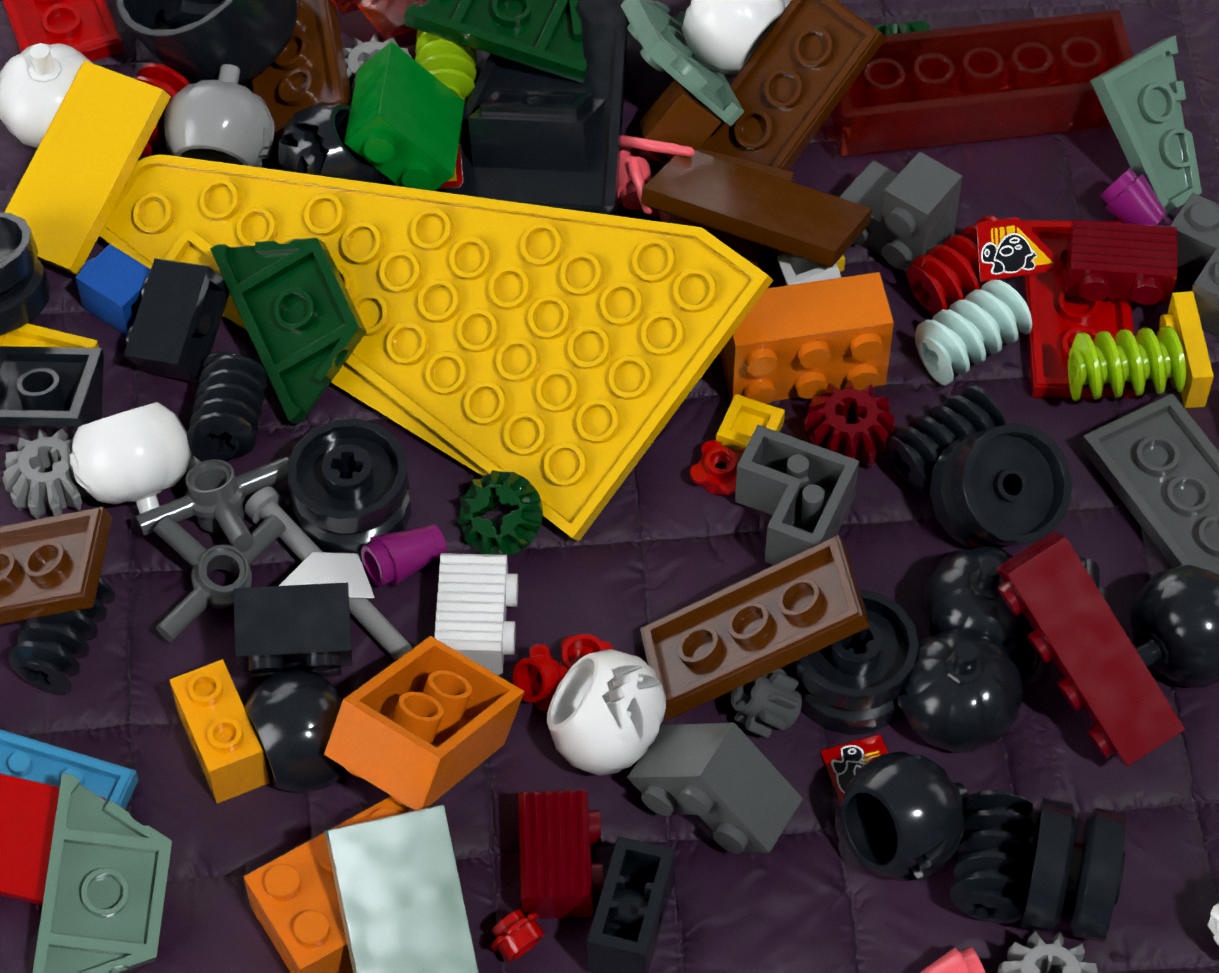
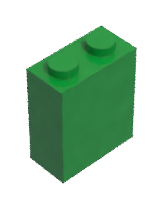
(404, 121)

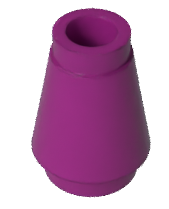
(1134, 201)
(400, 554)

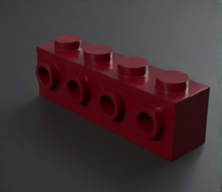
(1089, 649)

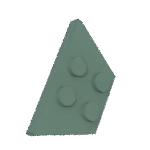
(667, 50)
(100, 887)

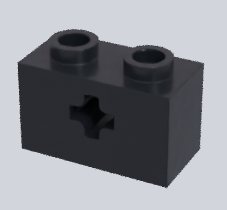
(631, 908)

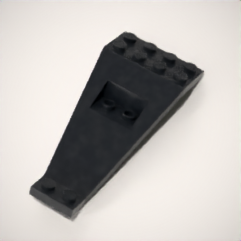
(546, 135)

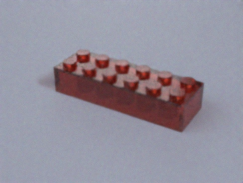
(981, 83)

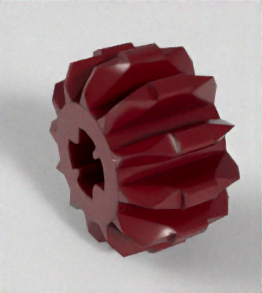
(850, 422)

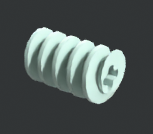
(971, 330)

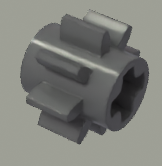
(767, 703)

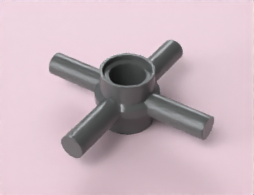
(217, 498)
(204, 561)

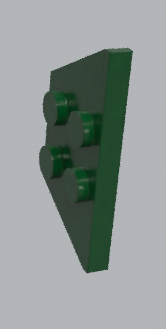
(524, 31)
(293, 314)

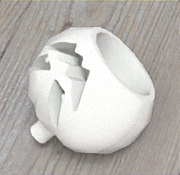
(728, 31)
(35, 87)
(131, 455)
(606, 712)

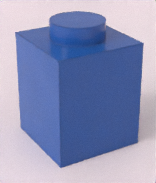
(112, 287)

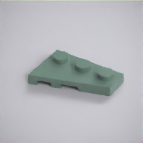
(1147, 118)

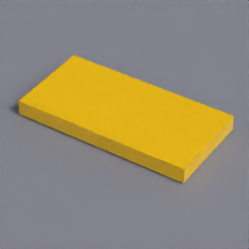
(85, 162)

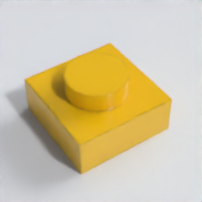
(742, 420)

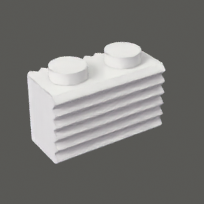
(474, 607)

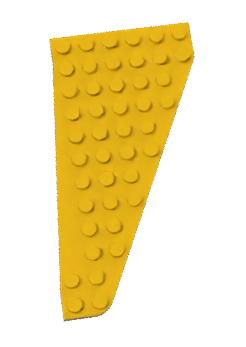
(487, 321)

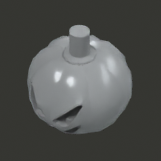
(219, 122)

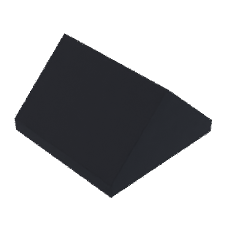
(50, 387)

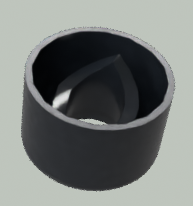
(206, 34)

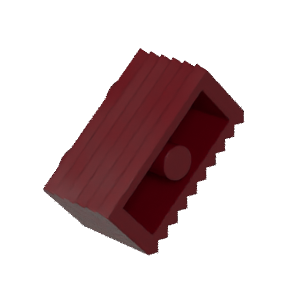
(1121, 261)
(556, 854)

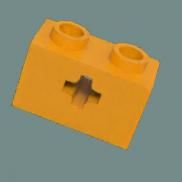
(220, 731)

